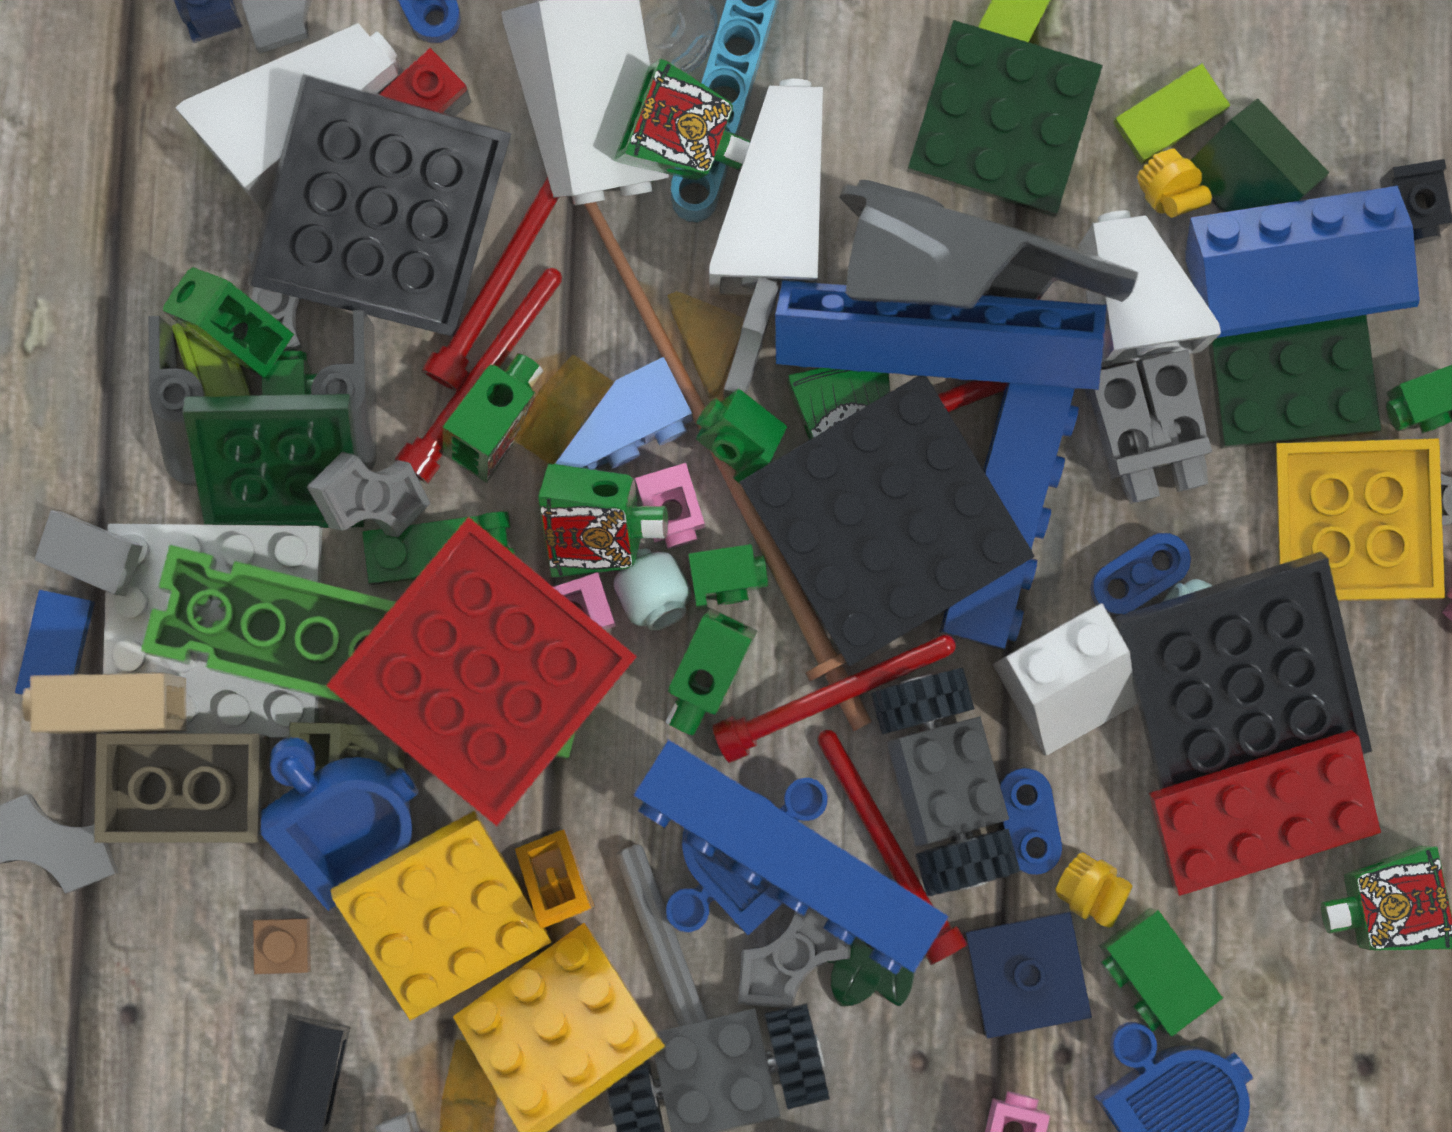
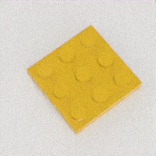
(1369, 511)
(440, 915)
(557, 1032)

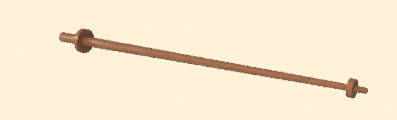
(829, 662)

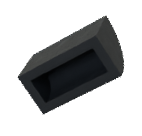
(307, 1075)

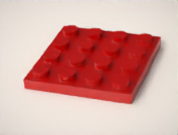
(481, 671)

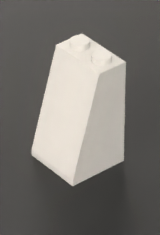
(580, 83)
(250, 114)
(776, 201)

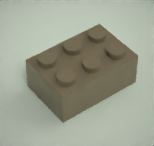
(181, 788)

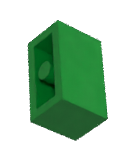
(1159, 973)

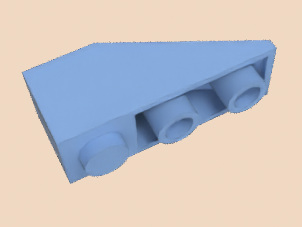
(631, 414)

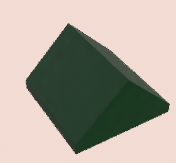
(1256, 162)

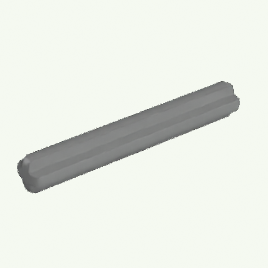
(660, 935)

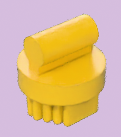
(1173, 184)
(1093, 889)

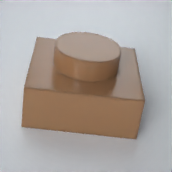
(282, 946)

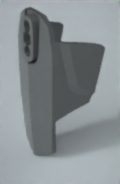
(929, 254)

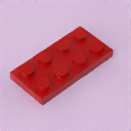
(1265, 812)

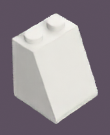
(1163, 309)
(1070, 679)

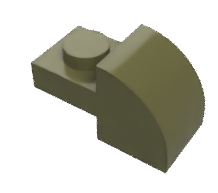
(343, 741)

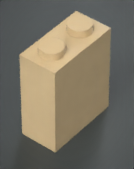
(106, 703)

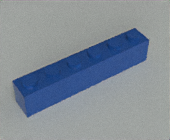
(989, 342)
(1020, 468)
(791, 857)

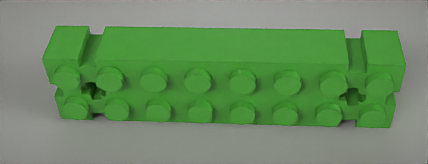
(274, 624)

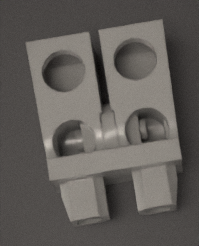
(1149, 421)

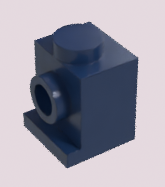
(208, 17)

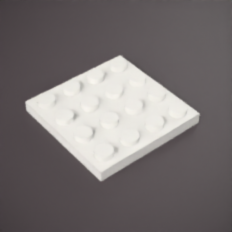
(214, 700)

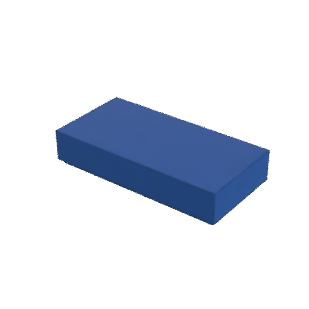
(55, 637)

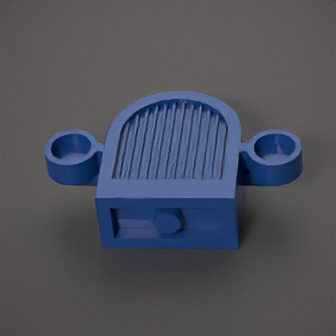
(336, 817)
(742, 900)
(1175, 1088)

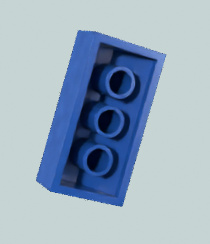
(1304, 261)

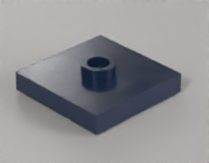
(1028, 974)

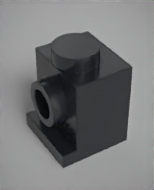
(1424, 179)

